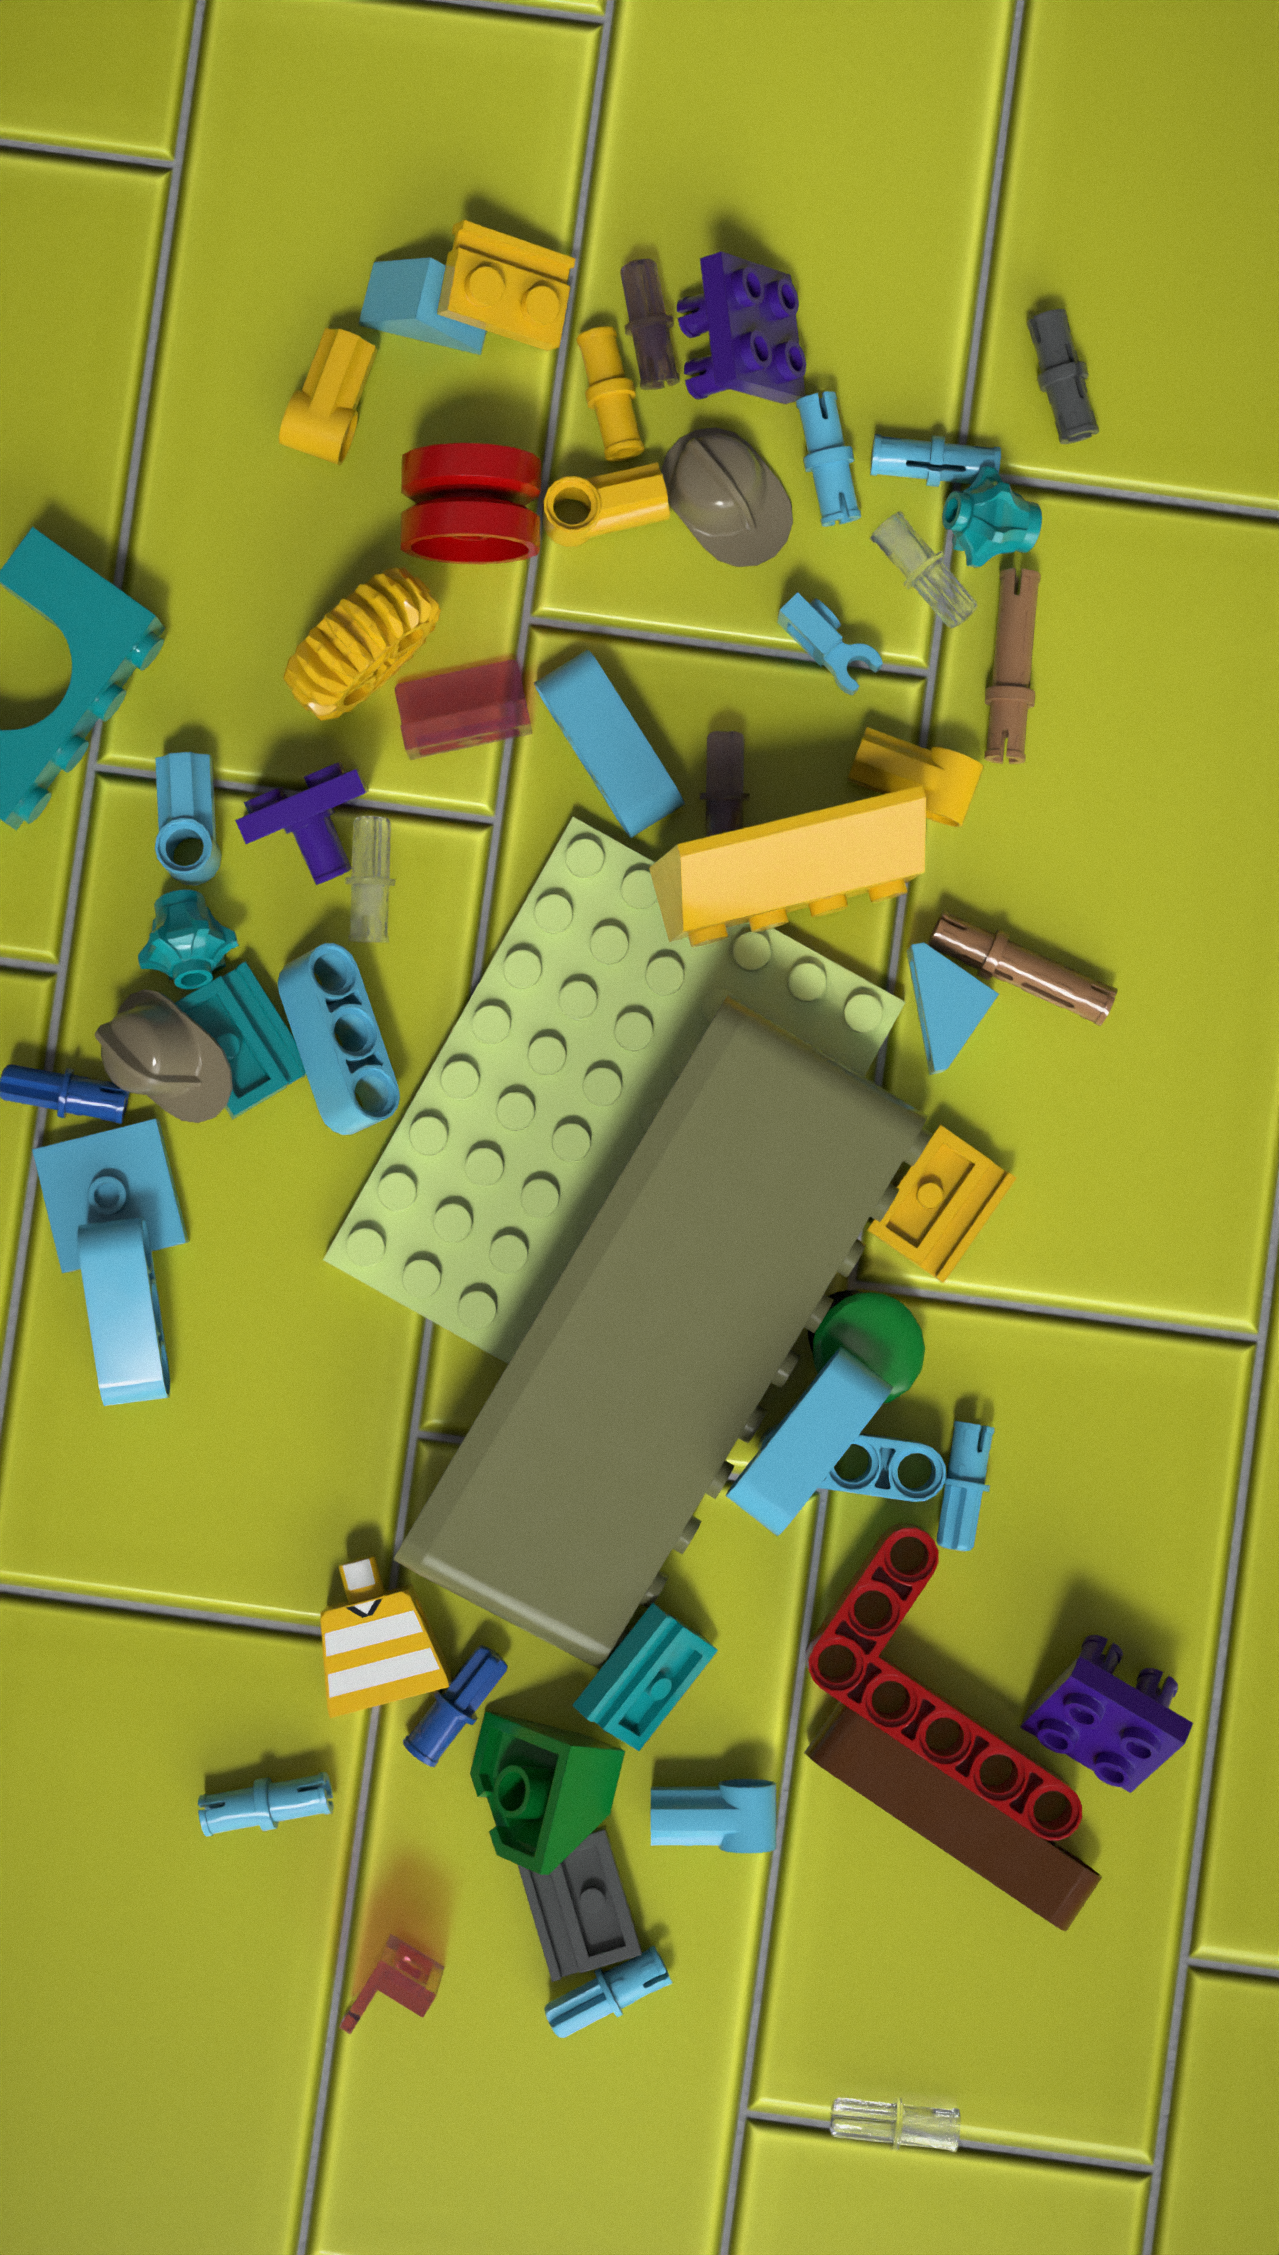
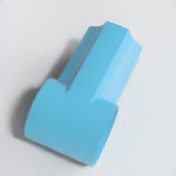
(186, 812)
(733, 1815)

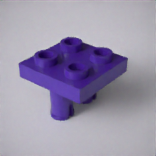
(750, 331)
(307, 818)
(1106, 1722)

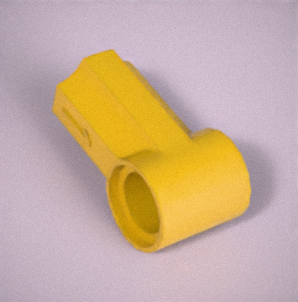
(324, 413)
(612, 500)
(896, 765)

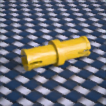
(610, 393)

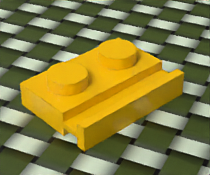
(506, 286)
(942, 1204)

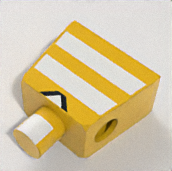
(378, 1644)

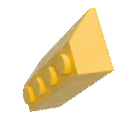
(792, 866)

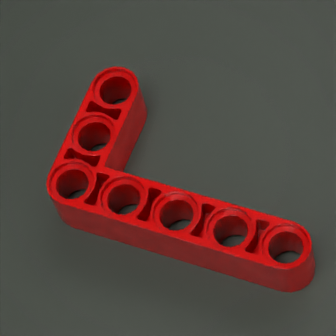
(922, 1704)

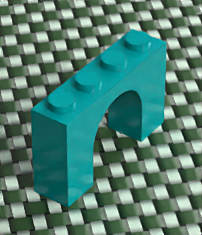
(106, 641)

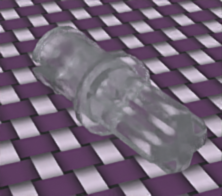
(924, 570)
(370, 880)
(895, 2123)

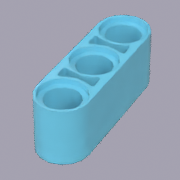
(609, 743)
(342, 1009)
(123, 1311)
(809, 1441)
(882, 1469)

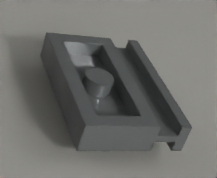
(582, 1910)

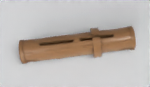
(1010, 691)
(1012, 963)

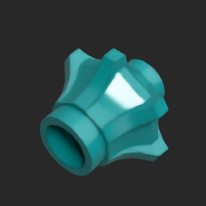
(990, 519)
(186, 940)

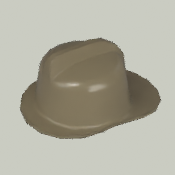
(727, 497)
(167, 1056)

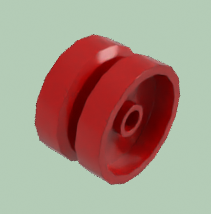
(470, 503)

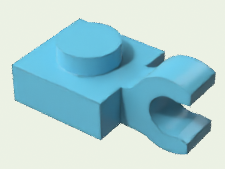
(815, 631)

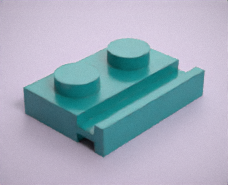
(250, 1033)
(645, 1677)

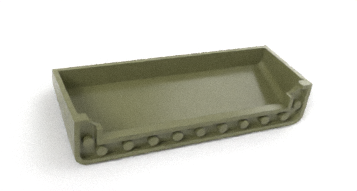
(665, 1336)

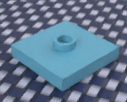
(110, 1179)

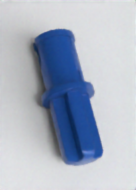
(64, 1093)
(455, 1705)

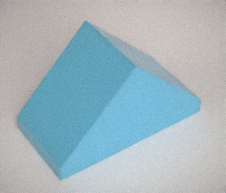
(405, 301)
(947, 1004)

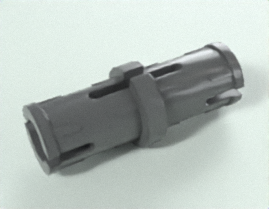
(1062, 376)

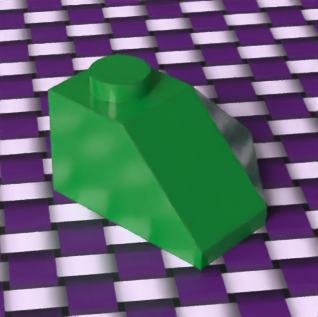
(542, 1788)

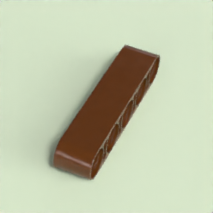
(953, 1817)

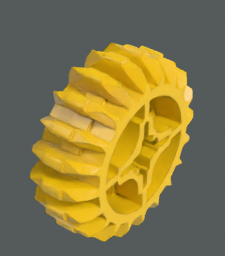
(361, 643)

